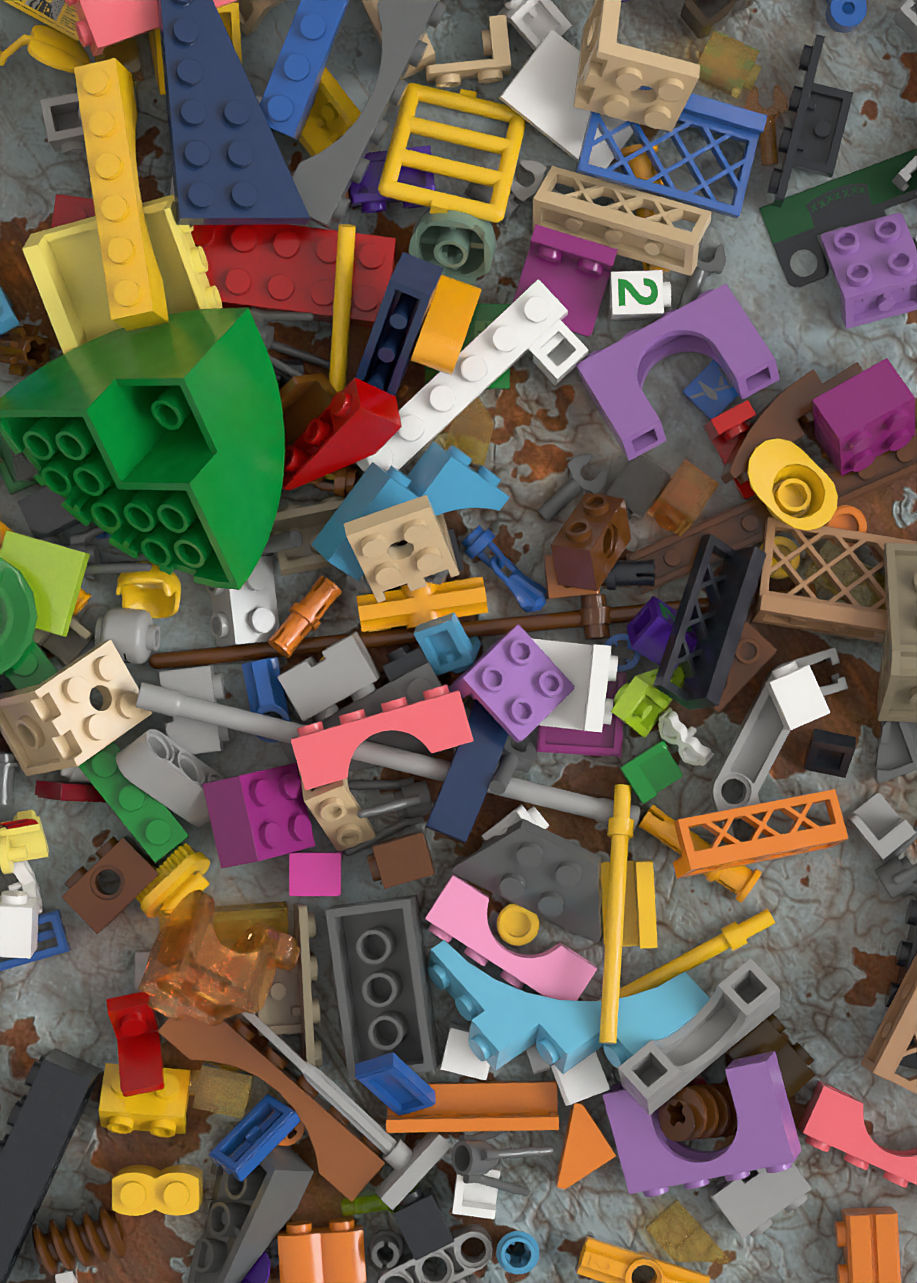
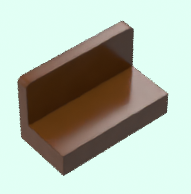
(302, 401)

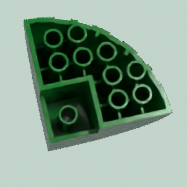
(162, 440)

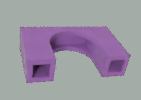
(708, 326)
(762, 1140)

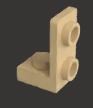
(494, 43)
(337, 814)

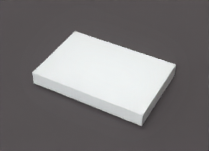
(545, 98)

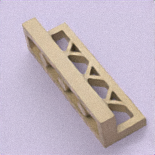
(615, 226)

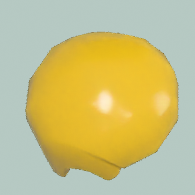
(150, 591)

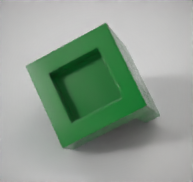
(651, 771)

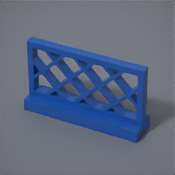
(699, 113)

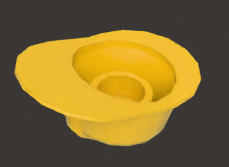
(791, 485)

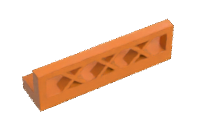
(756, 849)
(483, 1108)

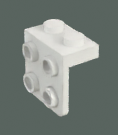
(589, 671)

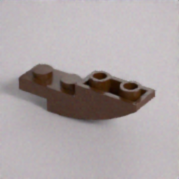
(780, 418)

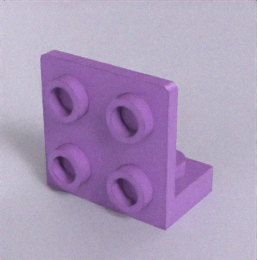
(873, 269)
(515, 683)

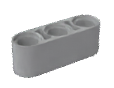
(168, 775)
(458, 1263)

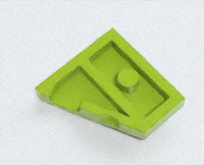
(641, 704)

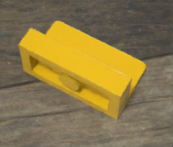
(639, 909)

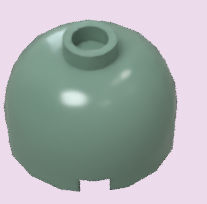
(455, 243)

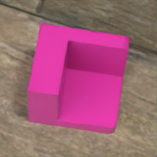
(315, 873)

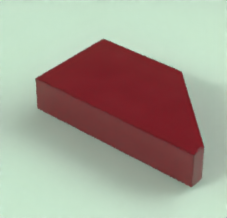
(67, 791)

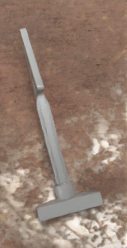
(408, 1164)

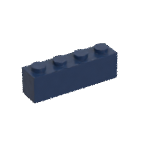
(399, 323)

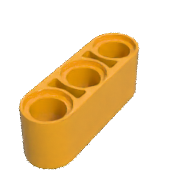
(446, 324)

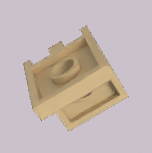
(614, 72)
(389, 565)
(54, 721)

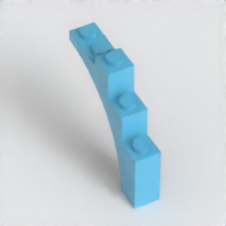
(564, 1031)

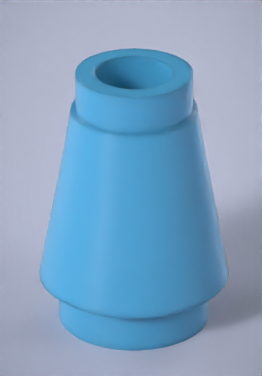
(521, 1261)

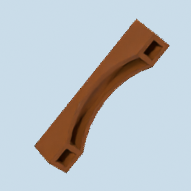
(341, 1151)

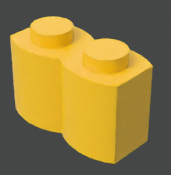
(145, 1188)

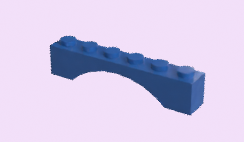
(301, 65)

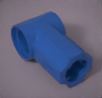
(265, 690)

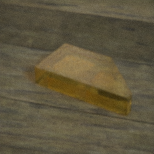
(472, 431)
(684, 1237)

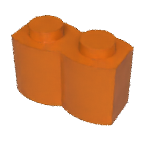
(322, 1253)

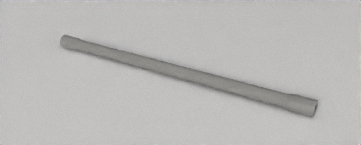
(176, 704)

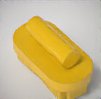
(177, 878)

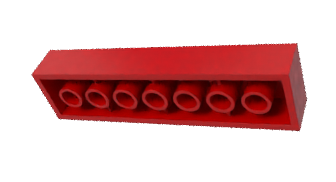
(279, 265)

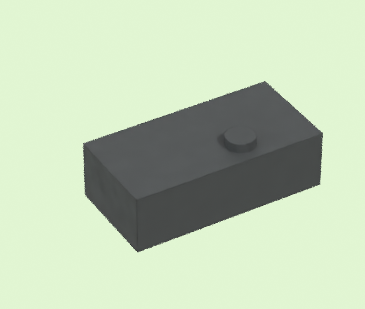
(383, 982)

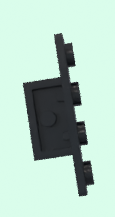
(816, 127)

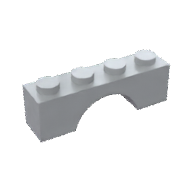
(730, 1014)

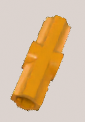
(422, 605)
(616, 1264)

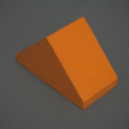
(583, 1147)

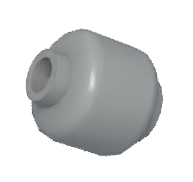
(130, 632)

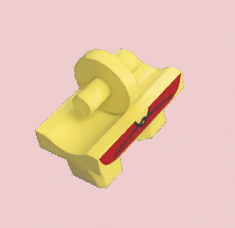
(21, 840)

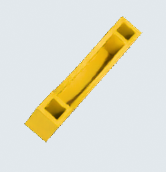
(127, 254)

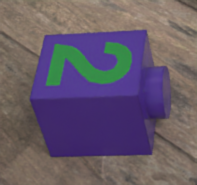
(652, 628)

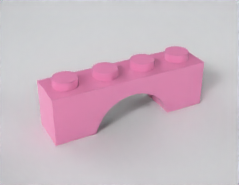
(462, 914)

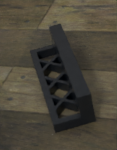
(716, 630)

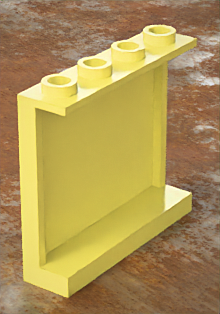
(72, 277)

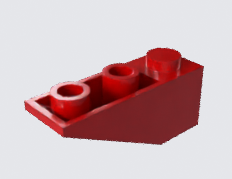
(347, 431)

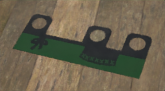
(834, 204)

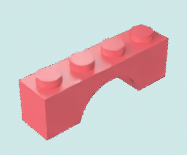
(327, 752)
(838, 1121)

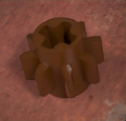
(24, 350)

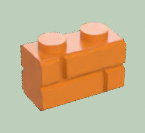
(868, 1245)

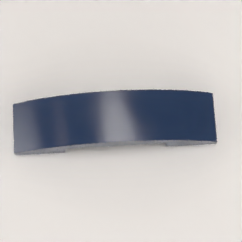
(468, 776)

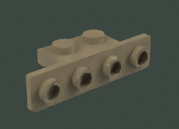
(309, 523)
(290, 1001)

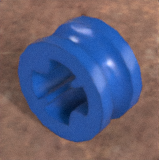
(636, 655)

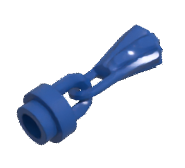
(527, 593)

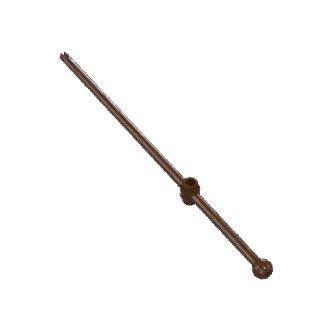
(593, 617)

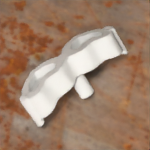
(676, 733)
(27, 881)

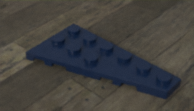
(218, 135)

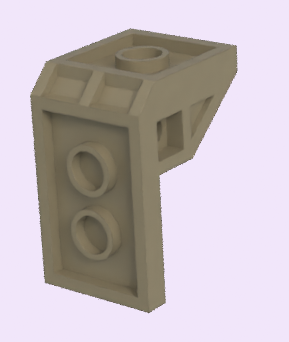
(899, 647)

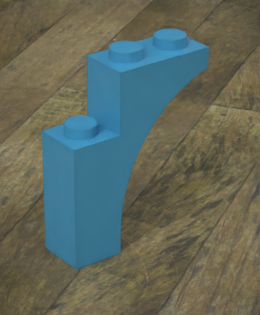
(438, 474)

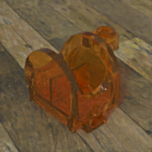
(204, 979)

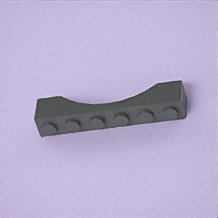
(328, 175)

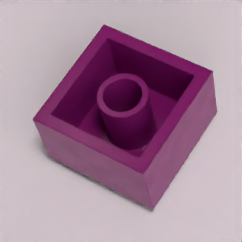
(864, 417)
(258, 815)

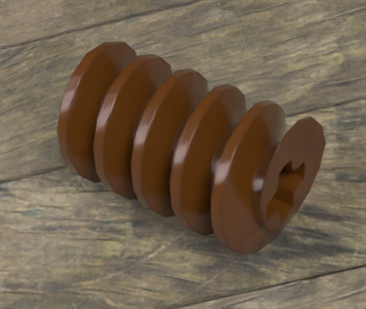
(699, 1113)
(79, 1241)

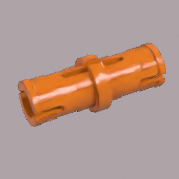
(304, 616)

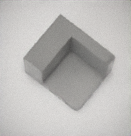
(880, 826)

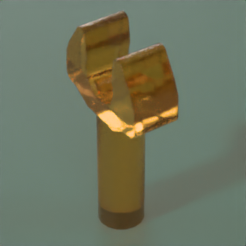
(768, 137)

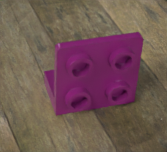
(572, 271)

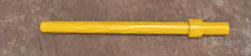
(341, 308)
(620, 831)
(732, 937)

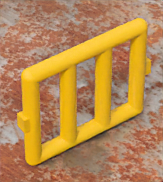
(439, 201)

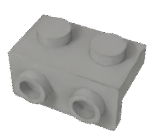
(246, 613)

